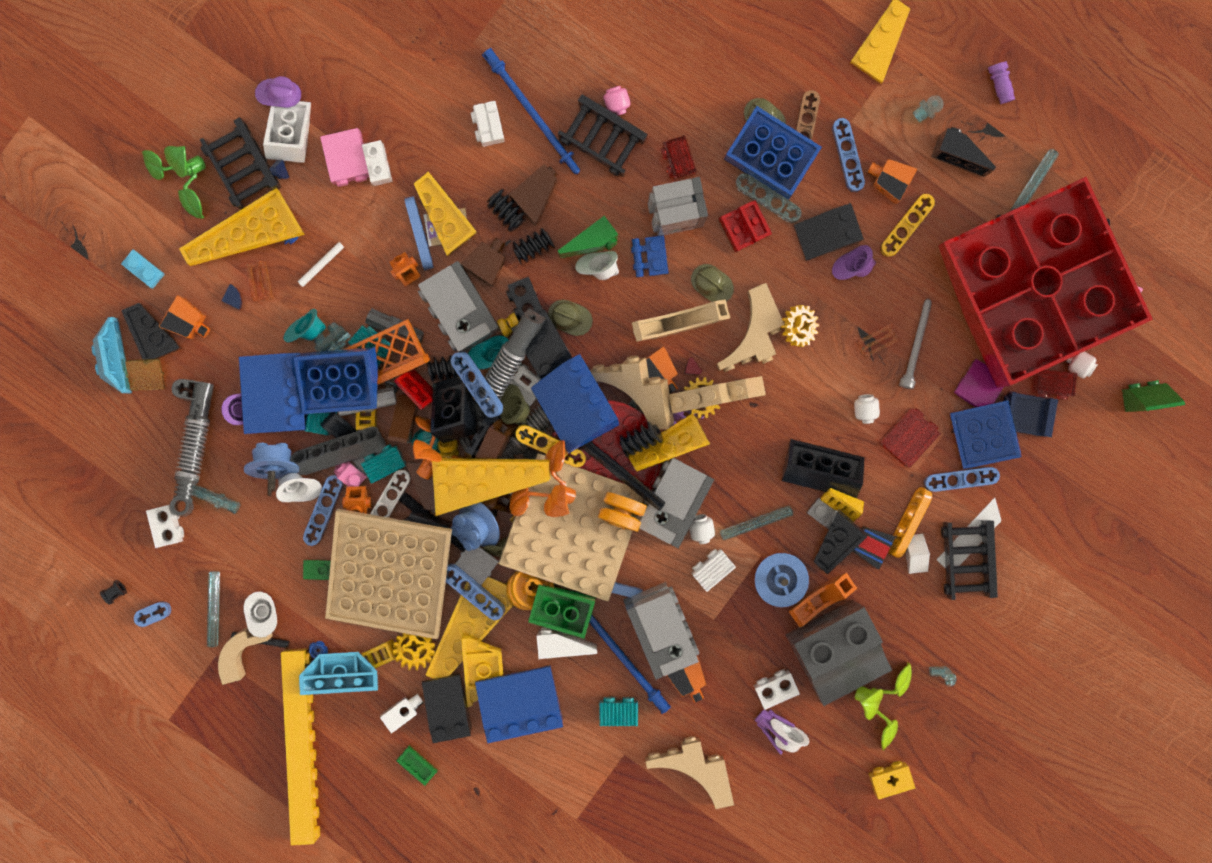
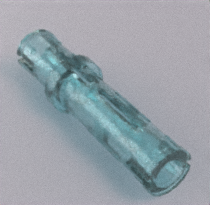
(218, 500)

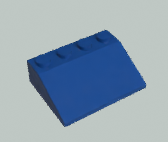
(772, 152)
(337, 380)
(270, 394)
(575, 404)
(519, 704)

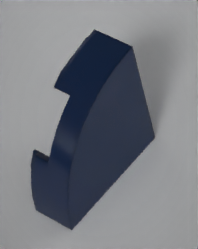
(278, 169)
(232, 297)

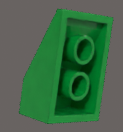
(593, 239)
(1150, 397)
(562, 610)

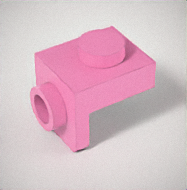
(349, 474)

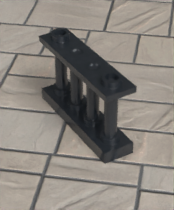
(619, 126)
(250, 147)
(986, 549)

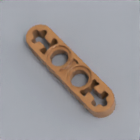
(801, 126)

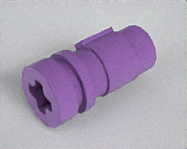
(1002, 82)

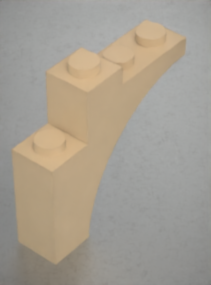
(681, 321)
(756, 342)
(647, 392)
(717, 394)
(690, 760)

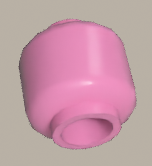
(617, 100)

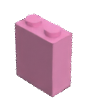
(345, 157)

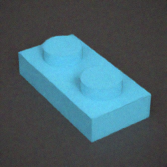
(143, 269)

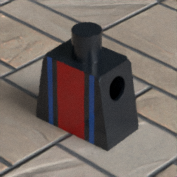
(874, 547)

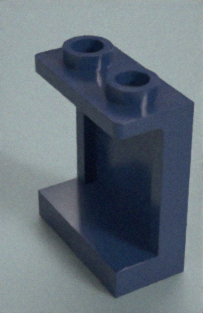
(1032, 414)

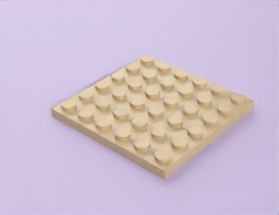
(571, 548)
(388, 573)

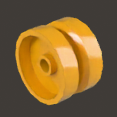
(622, 511)
(518, 590)

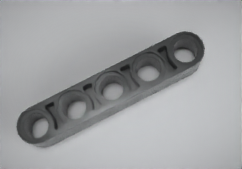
(338, 450)

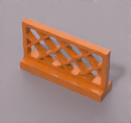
(403, 365)

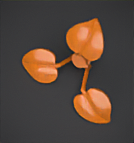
(424, 451)
(559, 497)

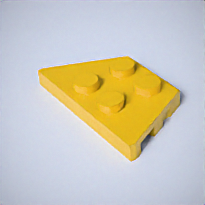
(480, 663)

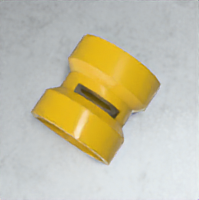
(512, 320)
(448, 449)

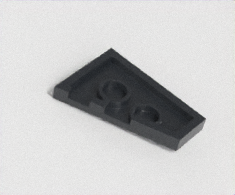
(149, 337)
(471, 451)
(839, 542)

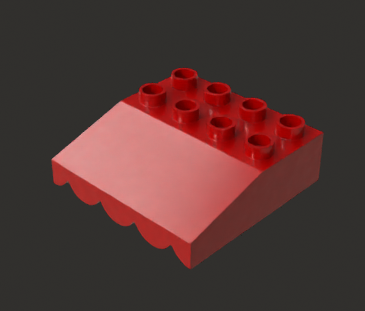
(1043, 283)

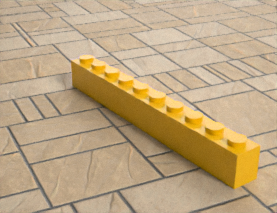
(299, 750)

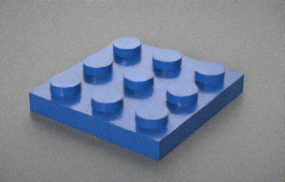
(985, 434)

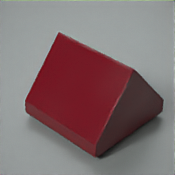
(692, 367)

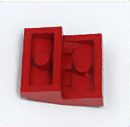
(745, 226)
(415, 388)

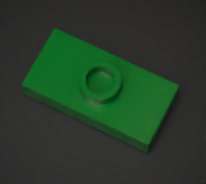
(316, 569)
(417, 765)

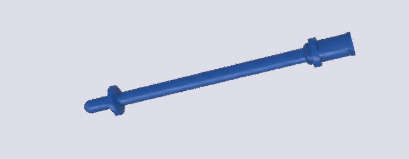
(499, 68)
(653, 694)

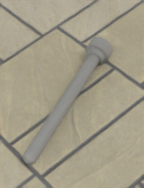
(908, 379)

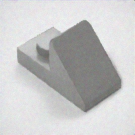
(822, 513)

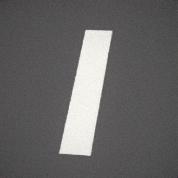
(990, 512)

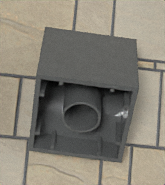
(839, 651)

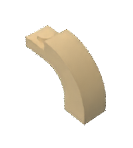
(230, 658)

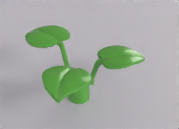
(176, 159)

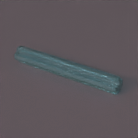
(1036, 179)
(756, 522)
(213, 608)

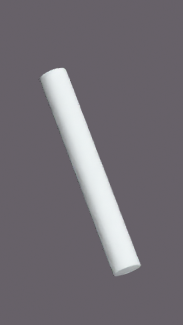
(320, 264)

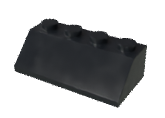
(823, 468)

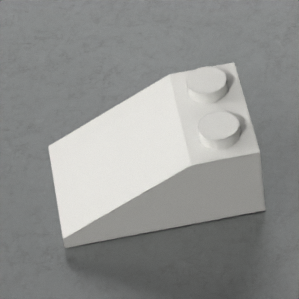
(287, 132)
(560, 644)

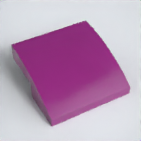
(978, 386)

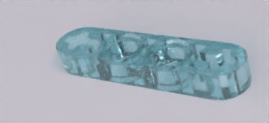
(766, 201)

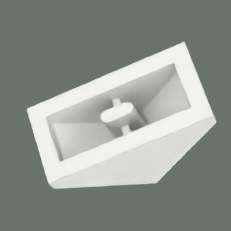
(917, 555)

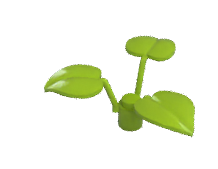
(871, 699)

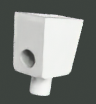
(394, 718)

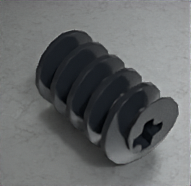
(506, 210)
(532, 245)
(441, 368)
(640, 439)

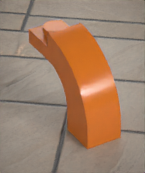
(822, 597)

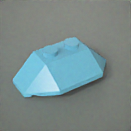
(111, 356)
(338, 674)

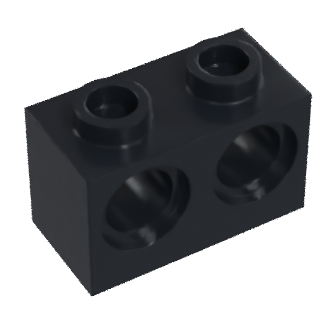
(528, 298)

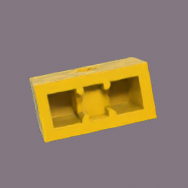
(901, 780)

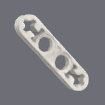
(385, 501)

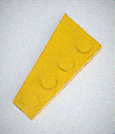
(880, 45)
(446, 218)
(677, 440)

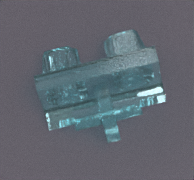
(929, 108)
(332, 342)

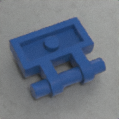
(656, 256)

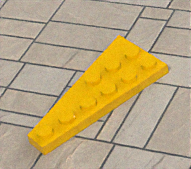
(254, 226)
(472, 481)
(466, 621)

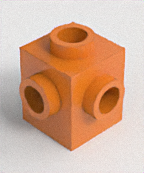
(404, 269)
(356, 499)

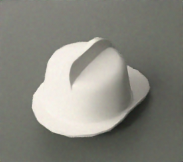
(599, 264)
(297, 489)
(260, 614)
(793, 736)

